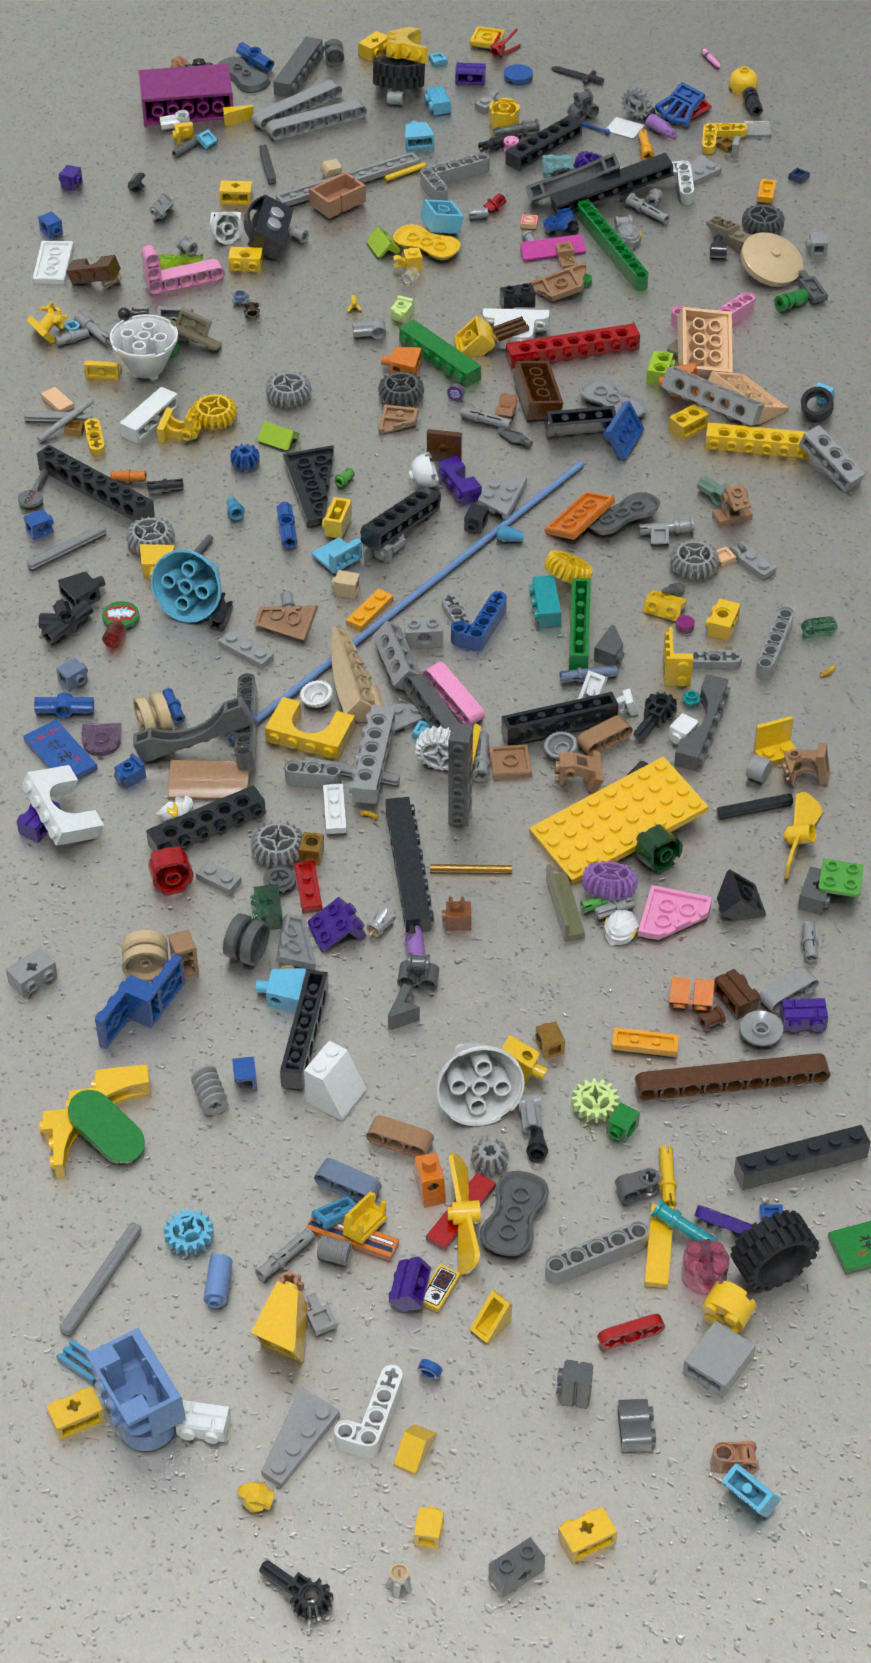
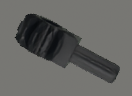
(657, 710)
(299, 1590)

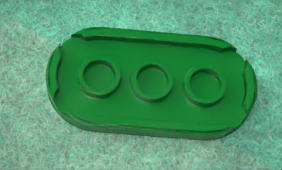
(105, 1127)

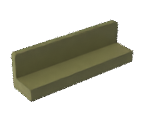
(564, 905)

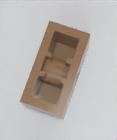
(183, 945)

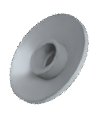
(761, 1021)

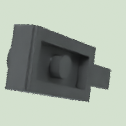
(813, 287)

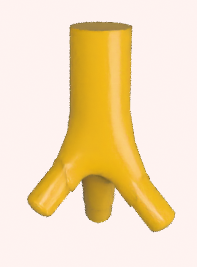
(353, 304)

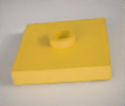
(485, 37)

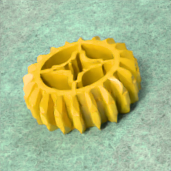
(215, 411)
(567, 566)

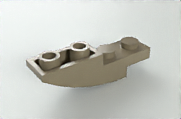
(729, 231)

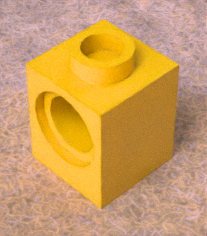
(429, 1527)

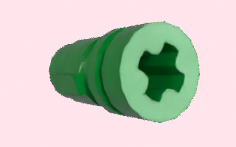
(787, 300)

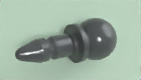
(676, 589)

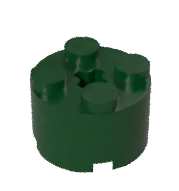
(658, 848)

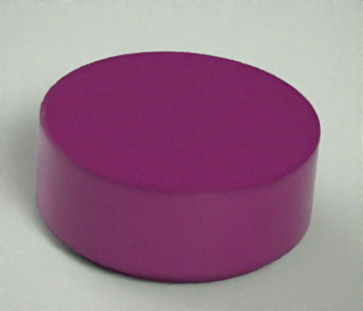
(685, 624)

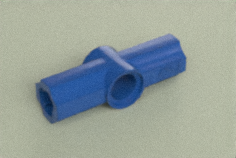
(255, 56)
(286, 525)
(64, 705)

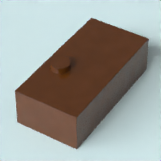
(537, 388)

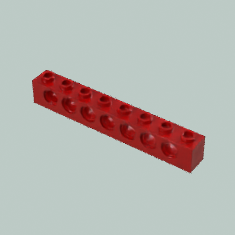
(574, 345)

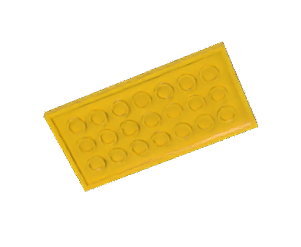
(612, 818)

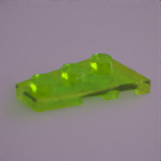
(185, 259)

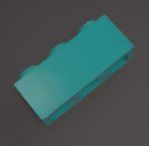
(545, 601)

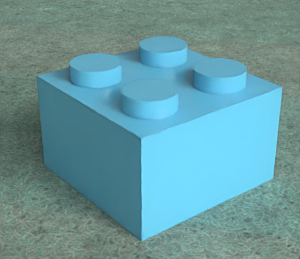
(441, 216)

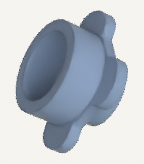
(240, 297)

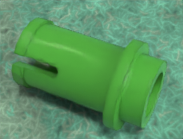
(342, 479)
(593, 903)

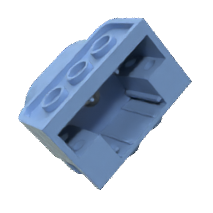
(136, 1391)

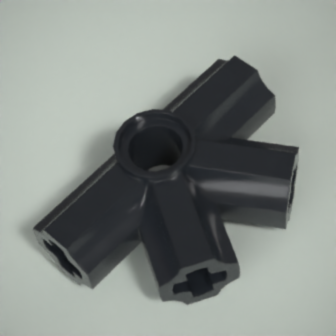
(63, 620)

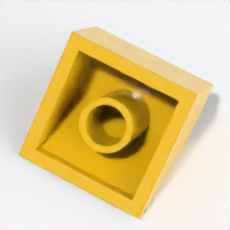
(475, 338)

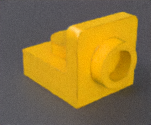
(183, 131)

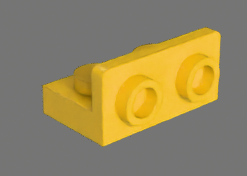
(664, 605)

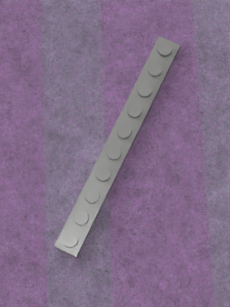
(363, 174)

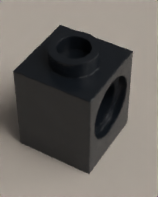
(476, 518)

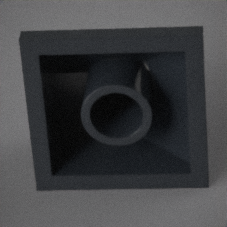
(739, 898)

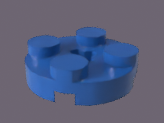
(559, 221)

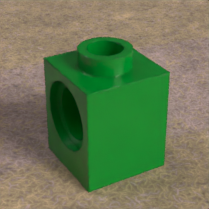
(622, 1123)

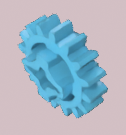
(189, 1231)

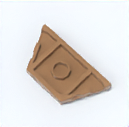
(561, 283)

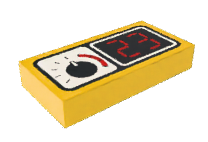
(440, 1288)

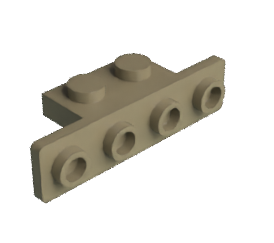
(195, 328)

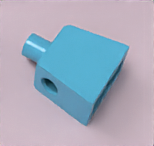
(418, 136)
(283, 988)

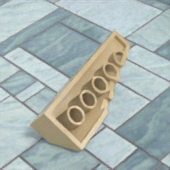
(350, 678)

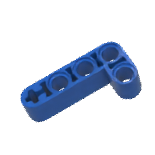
(477, 634)

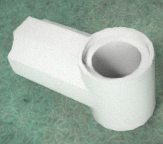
(168, 122)

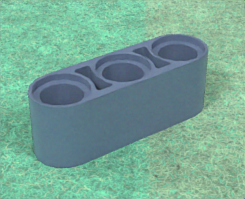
(346, 1180)

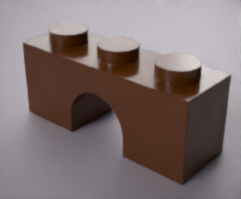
(104, 269)

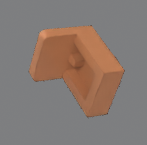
(506, 405)

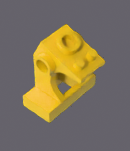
(176, 429)

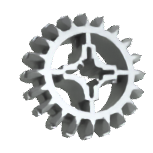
(288, 389)
(149, 531)
(694, 559)
(276, 844)

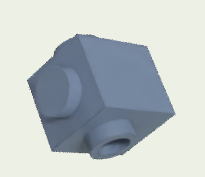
(72, 674)

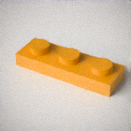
(369, 610)
(645, 1042)

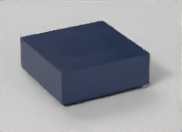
(798, 175)

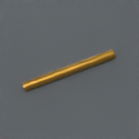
(464, 868)

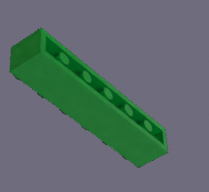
(440, 353)
(579, 623)

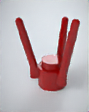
(498, 48)

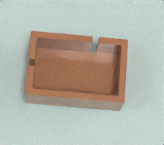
(337, 195)

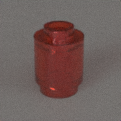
(114, 634)

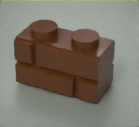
(736, 993)

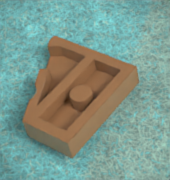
(397, 418)

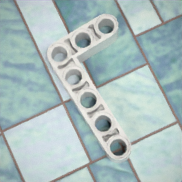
(684, 178)

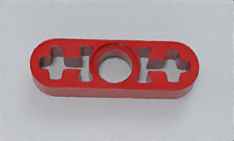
(631, 1331)

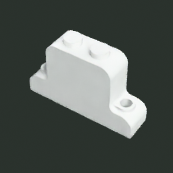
(536, 319)

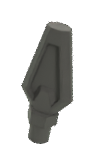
(515, 437)

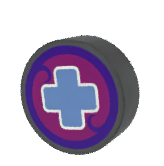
(455, 392)

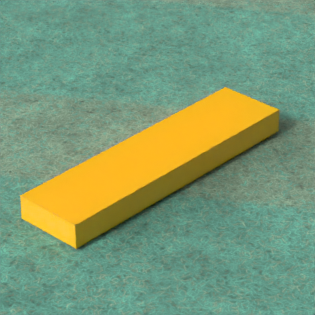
(658, 1253)

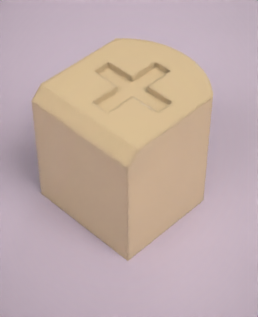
(331, 168)

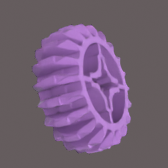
(609, 880)

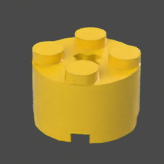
(503, 113)
(728, 1306)

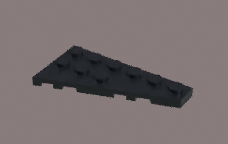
(310, 478)

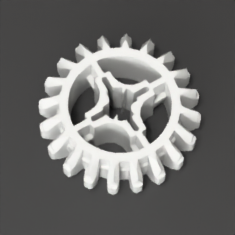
(433, 747)

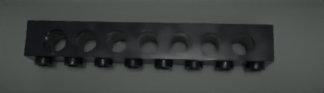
(95, 484)

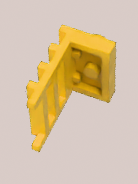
(676, 666)

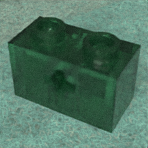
(267, 905)

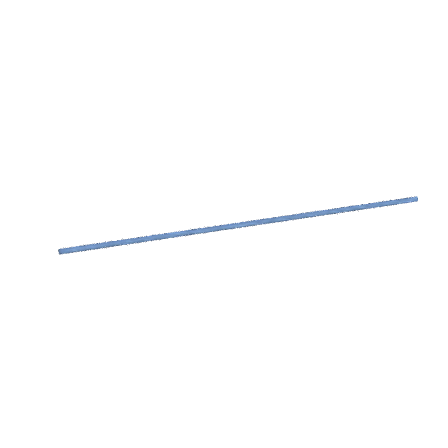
(419, 591)

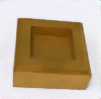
(725, 144)
(74, 427)

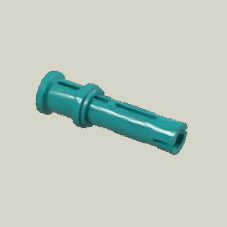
(674, 1219)

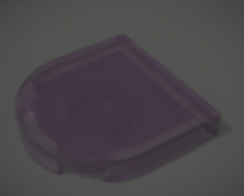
(101, 738)

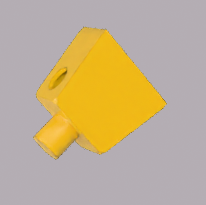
(150, 555)
(526, 1057)

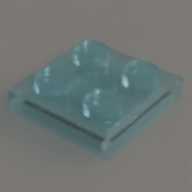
(553, 162)

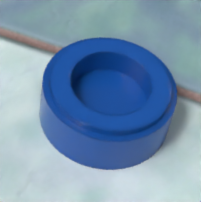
(429, 1369)

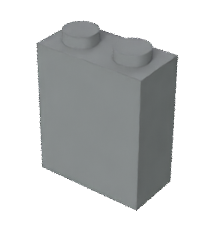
(719, 1359)

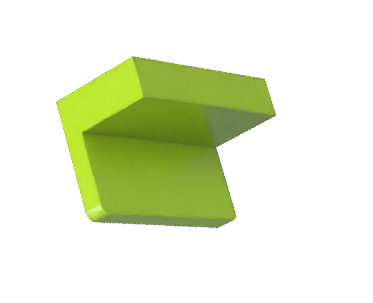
(381, 241)
(277, 435)

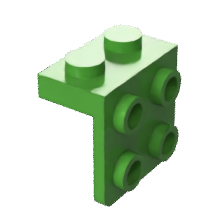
(841, 877)

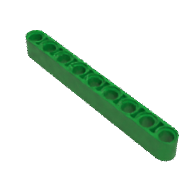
(613, 245)

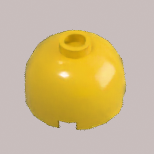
(742, 79)

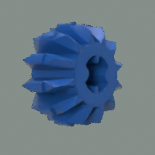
(244, 457)

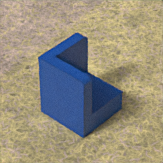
(245, 1070)

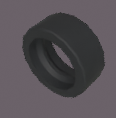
(819, 415)

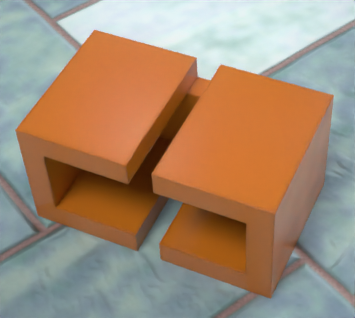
(701, 997)

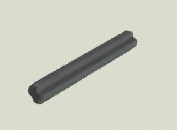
(269, 170)

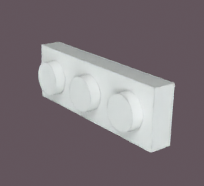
(334, 808)

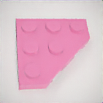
(671, 911)

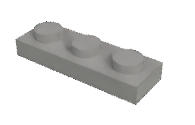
(246, 649)

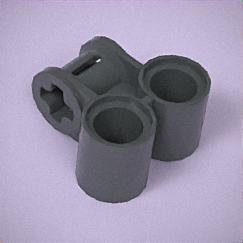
(583, 105)
(419, 972)

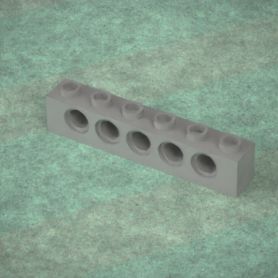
(752, 408)
(373, 754)

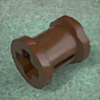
(711, 1018)

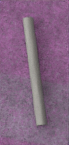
(65, 420)

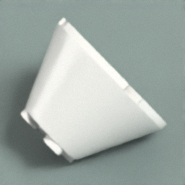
(144, 344)
(479, 1084)

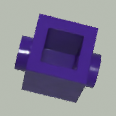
(70, 177)

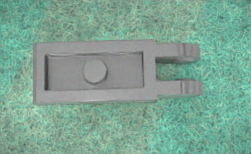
(752, 561)

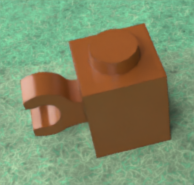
(457, 915)

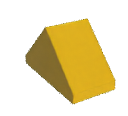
(492, 1317)
(414, 1448)

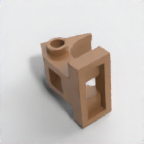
(734, 501)
(813, 761)
(575, 764)

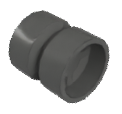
(334, 52)

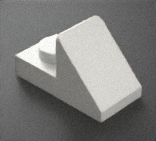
(593, 684)

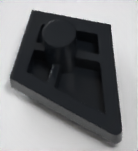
(136, 181)

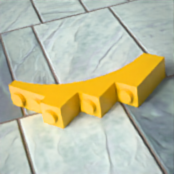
(404, 44)
(116, 1084)

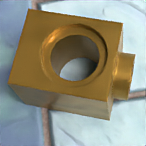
(311, 847)
(550, 1040)

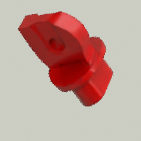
(495, 203)

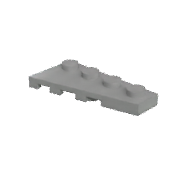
(300, 1433)

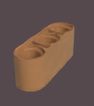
(604, 735)
(399, 1136)

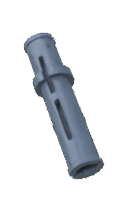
(580, 674)

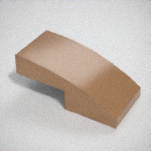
(565, 254)

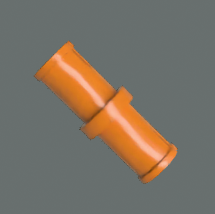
(129, 476)

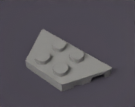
(502, 495)

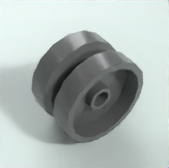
(246, 939)

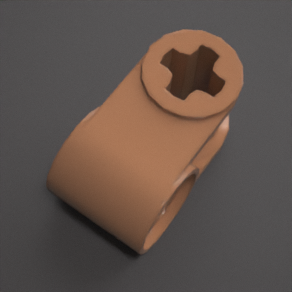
(735, 1453)

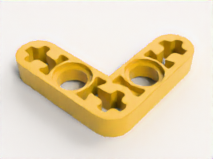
(720, 130)

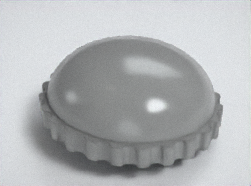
(560, 743)

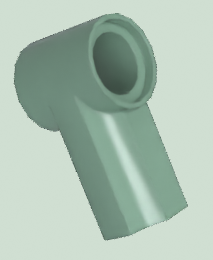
(712, 489)

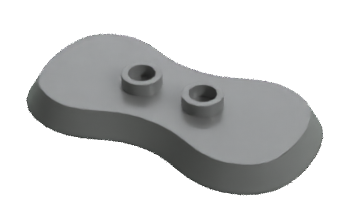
(607, 393)

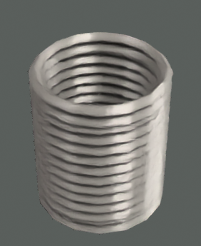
(334, 1250)

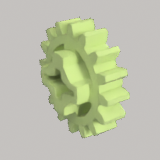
(584, 1101)

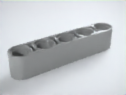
(774, 643)
(591, 1261)

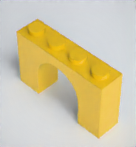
(326, 743)

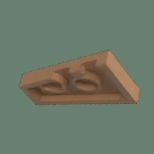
(289, 621)

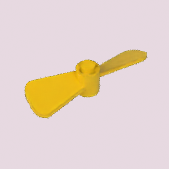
(803, 829)
(464, 1214)

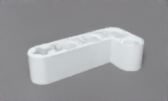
(376, 1410)

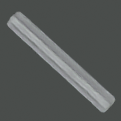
(51, 416)

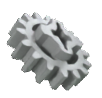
(636, 103)

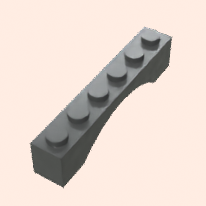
(599, 167)
(156, 743)
(692, 747)

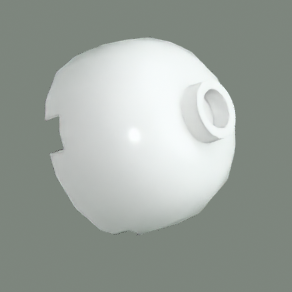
(226, 227)
(424, 471)

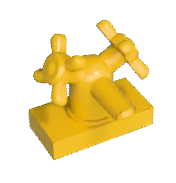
(48, 321)

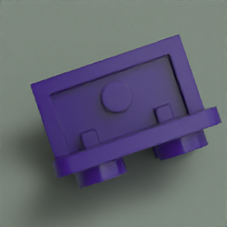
(335, 923)

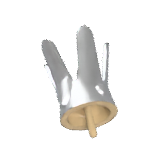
(376, 926)
(399, 1575)

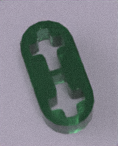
(819, 626)

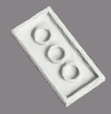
(53, 262)

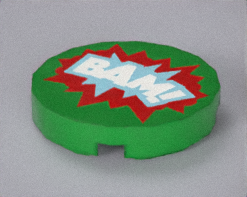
(123, 612)

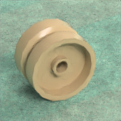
(152, 712)
(144, 954)

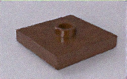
(444, 444)

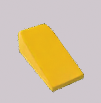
(237, 114)

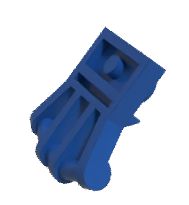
(685, 96)

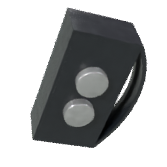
(268, 225)

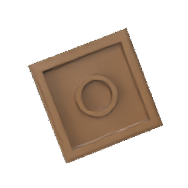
(510, 762)

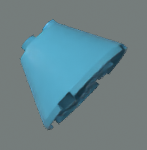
(186, 585)

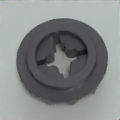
(284, 873)

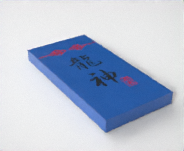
(58, 748)

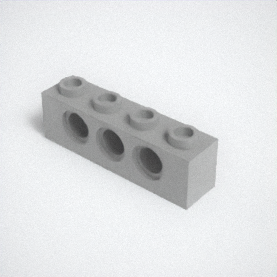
(832, 458)
(395, 653)

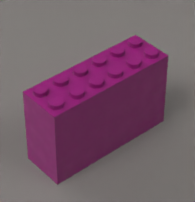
(196, 89)

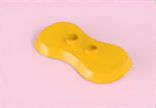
(436, 246)

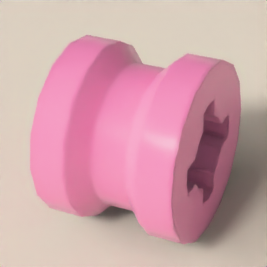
(510, 141)

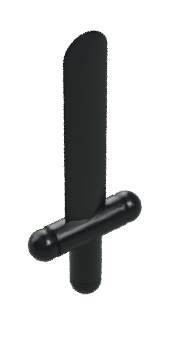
(587, 77)

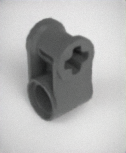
(636, 1187)

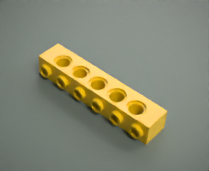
(755, 440)

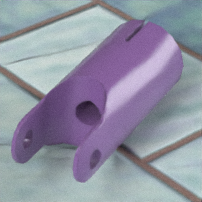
(660, 126)
(415, 944)

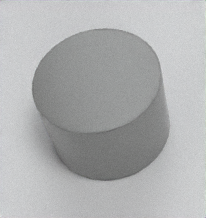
(759, 768)

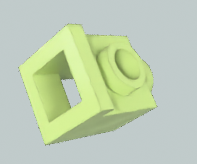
(402, 309)

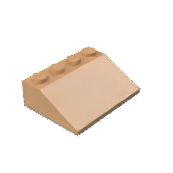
(705, 340)
(743, 385)

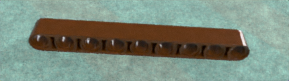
(732, 1077)

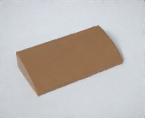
(205, 779)

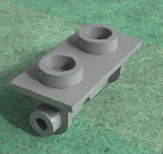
(159, 208)

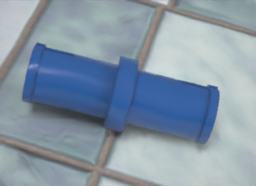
(174, 706)

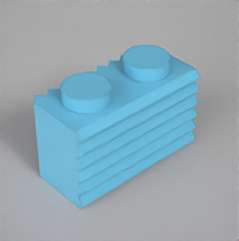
(437, 100)
(751, 1490)

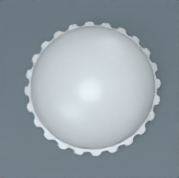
(316, 694)

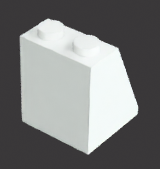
(333, 1082)

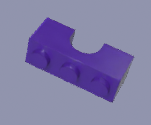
(453, 475)

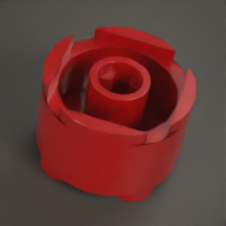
(170, 870)

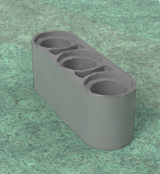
(311, 773)
(791, 986)

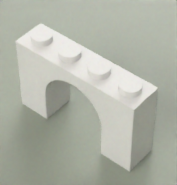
(61, 826)

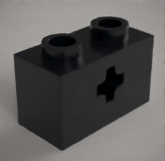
(517, 296)

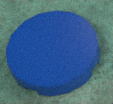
(518, 74)

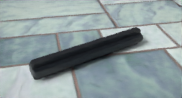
(754, 805)

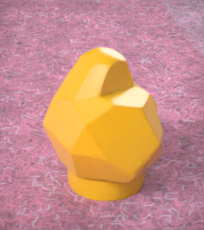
(256, 1496)

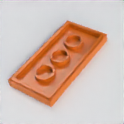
(579, 515)

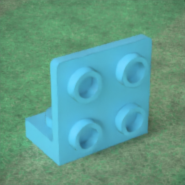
(339, 554)

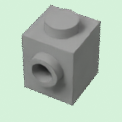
(817, 244)

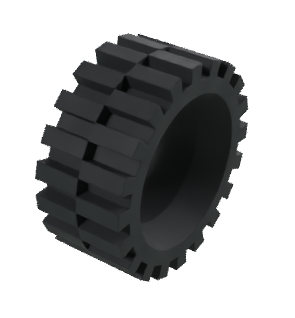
(398, 73)
(774, 1250)

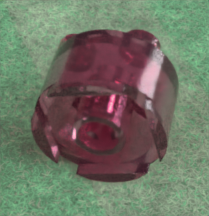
(703, 1265)

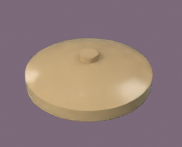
(771, 259)

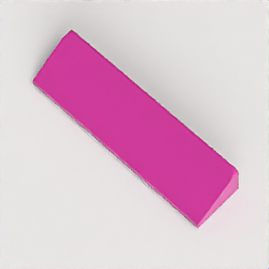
(546, 247)

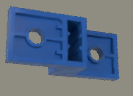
(139, 1001)

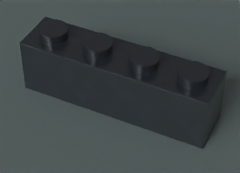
(578, 421)

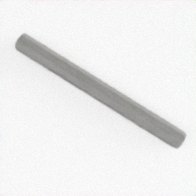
(100, 1279)

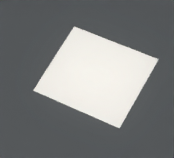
(625, 127)

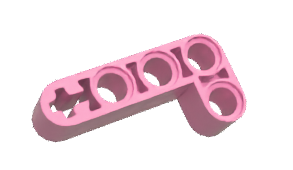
(454, 694)

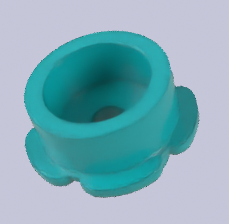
(691, 699)

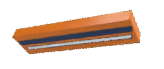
(377, 1244)

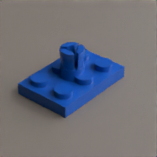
(624, 430)

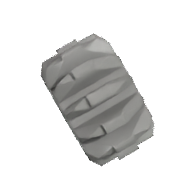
(489, 1156)

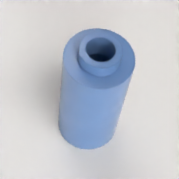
(218, 1280)

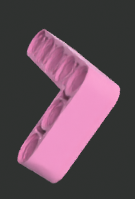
(177, 277)
(740, 307)

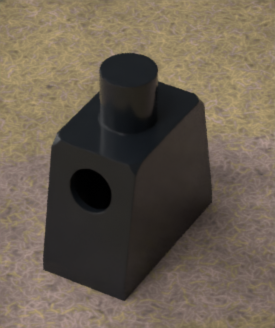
(80, 588)

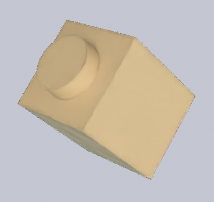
(346, 584)

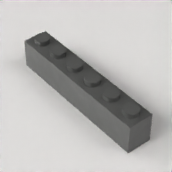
(298, 67)

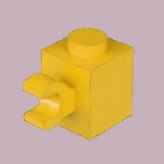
(411, 258)

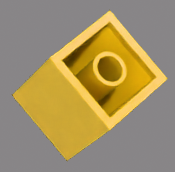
(283, 1322)

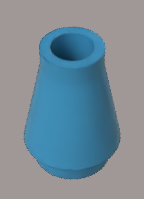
(234, 509)
(509, 534)

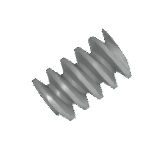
(209, 1090)

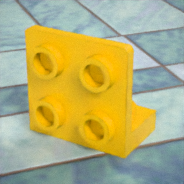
(774, 739)

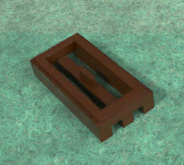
(510, 328)

